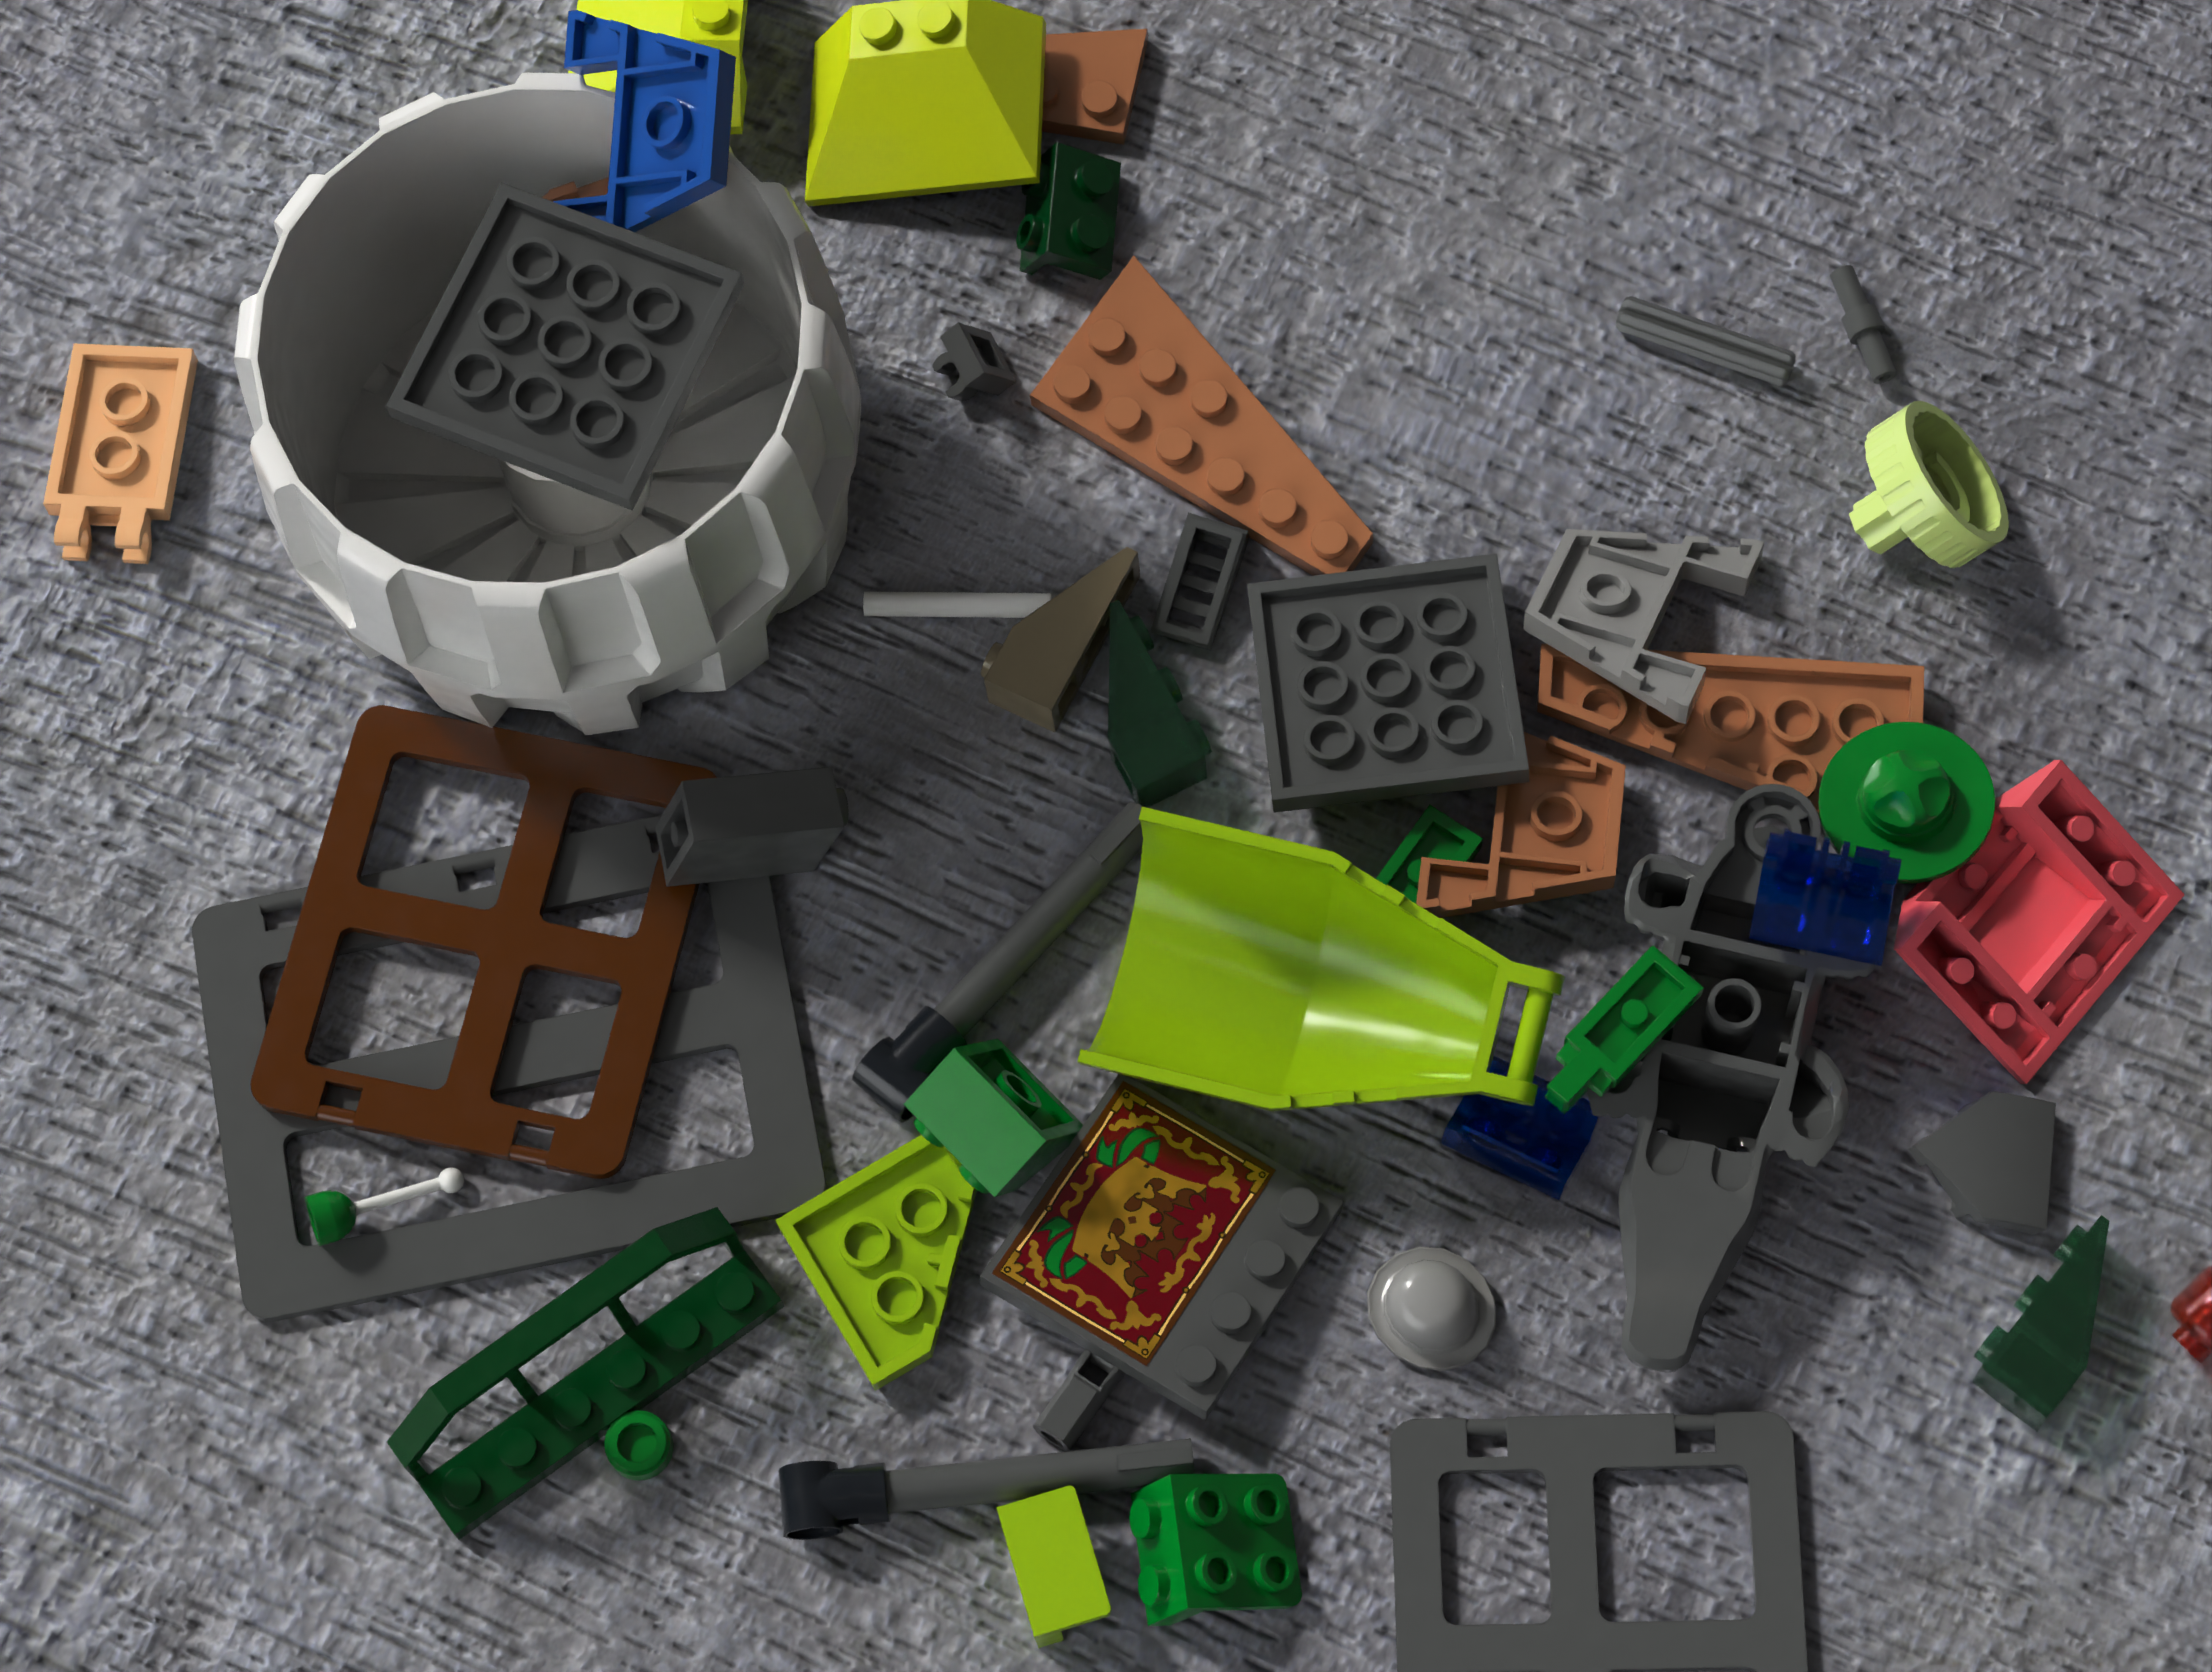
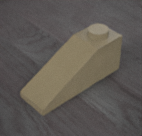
(1056, 645)

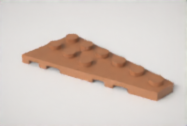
(1753, 718)

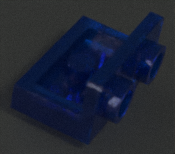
(1521, 1140)

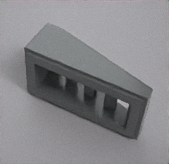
(1217, 534)

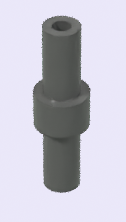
(1863, 324)

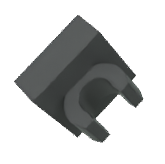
(977, 361)

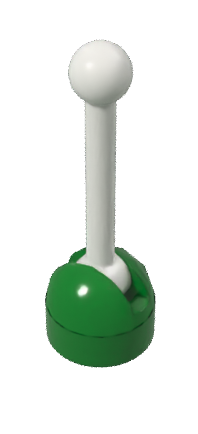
(335, 1214)

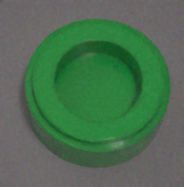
(639, 1445)

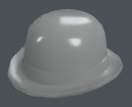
(1432, 1308)

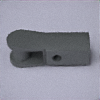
(1076, 1402)

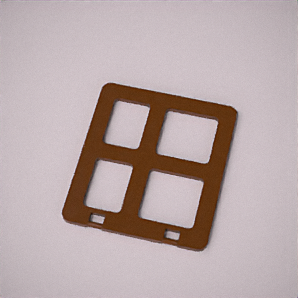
(505, 938)

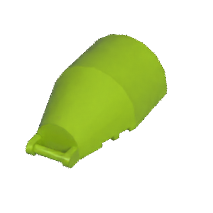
(1304, 981)

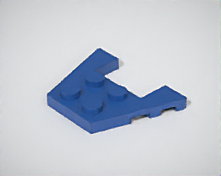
(666, 118)

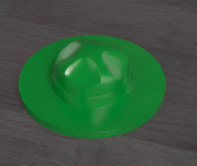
(1909, 794)

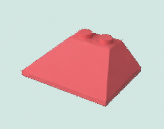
(2035, 919)

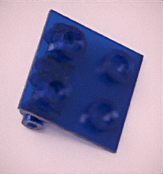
(1825, 898)

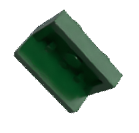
(1070, 213)

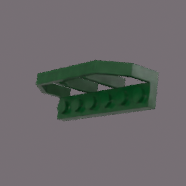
(593, 1396)

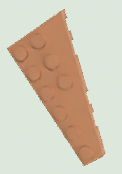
(1176, 411)

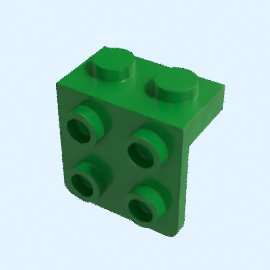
(1214, 1545)

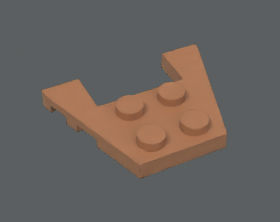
(1547, 836)

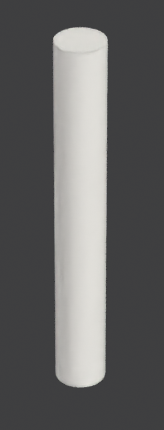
(952, 604)

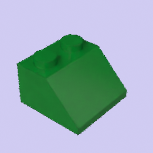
(992, 1116)

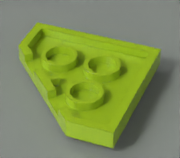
(886, 1253)

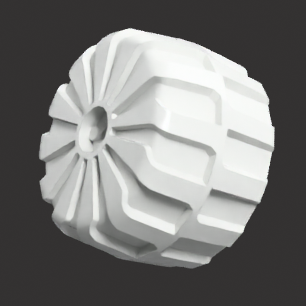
(489, 572)

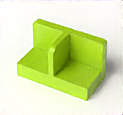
(1054, 1563)

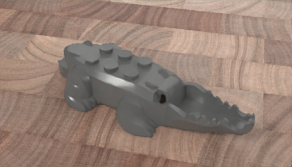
(1718, 1080)

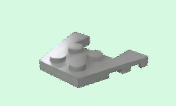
(1610, 596)

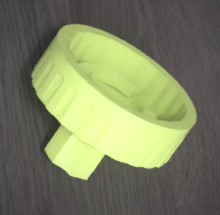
(1929, 489)

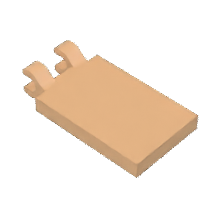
(119, 445)

